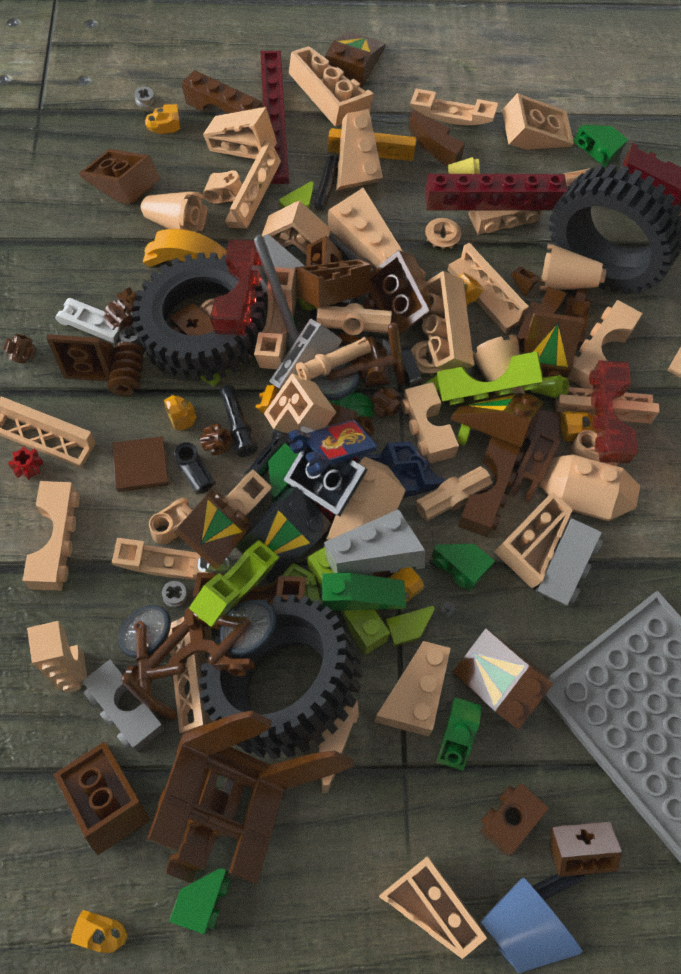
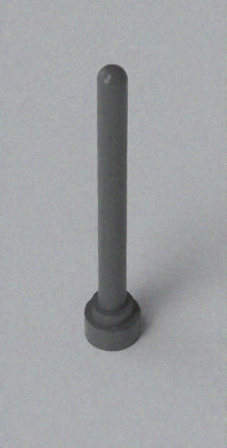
(277, 290)

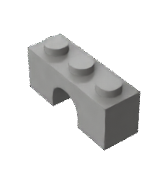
(136, 726)

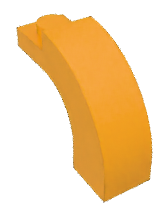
(176, 244)

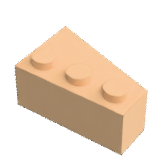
(240, 133)
(358, 152)
(535, 539)
(417, 693)
(435, 907)

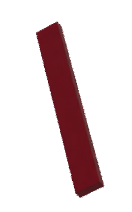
(274, 102)

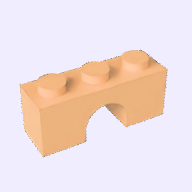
(434, 442)

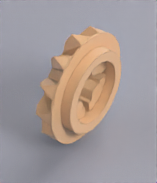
(451, 230)
(419, 351)

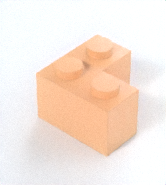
(295, 226)
(299, 405)

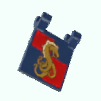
(332, 444)

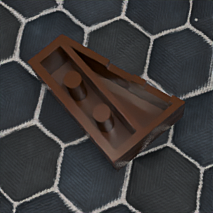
(332, 282)

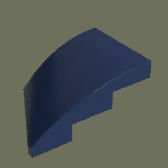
(408, 467)

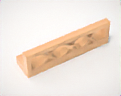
(253, 187)
(497, 304)
(629, 407)
(47, 424)
(192, 674)

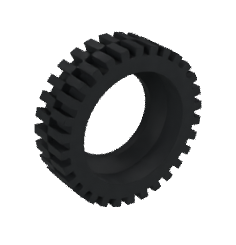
(640, 202)
(193, 353)
(305, 720)

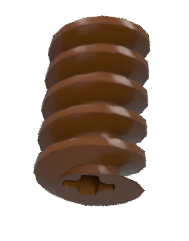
(126, 369)

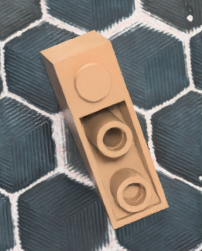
(496, 220)
(248, 493)

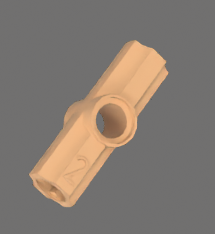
(341, 318)
(453, 493)

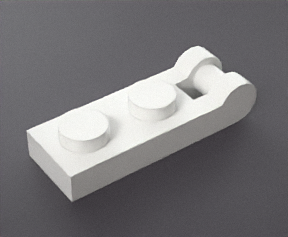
(86, 319)

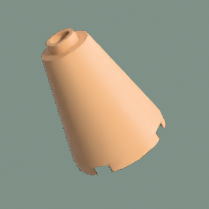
(176, 210)
(570, 270)
(495, 356)

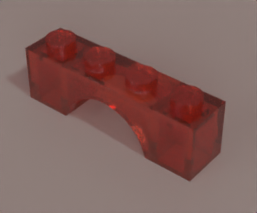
(232, 311)
(614, 439)

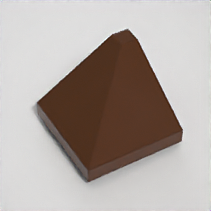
(524, 279)

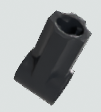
(194, 469)

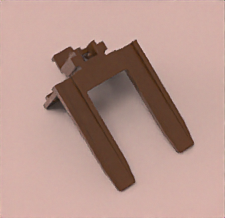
(211, 812)

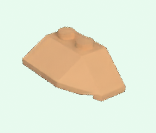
(591, 486)
(375, 497)

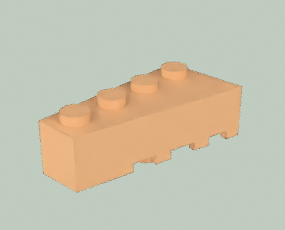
(327, 85)
(362, 228)
(448, 323)

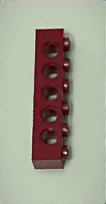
(494, 192)

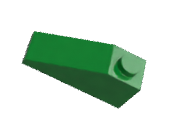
(361, 592)

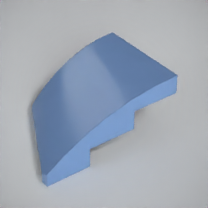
(528, 930)

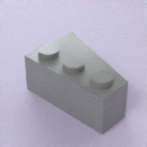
(376, 547)
(570, 562)

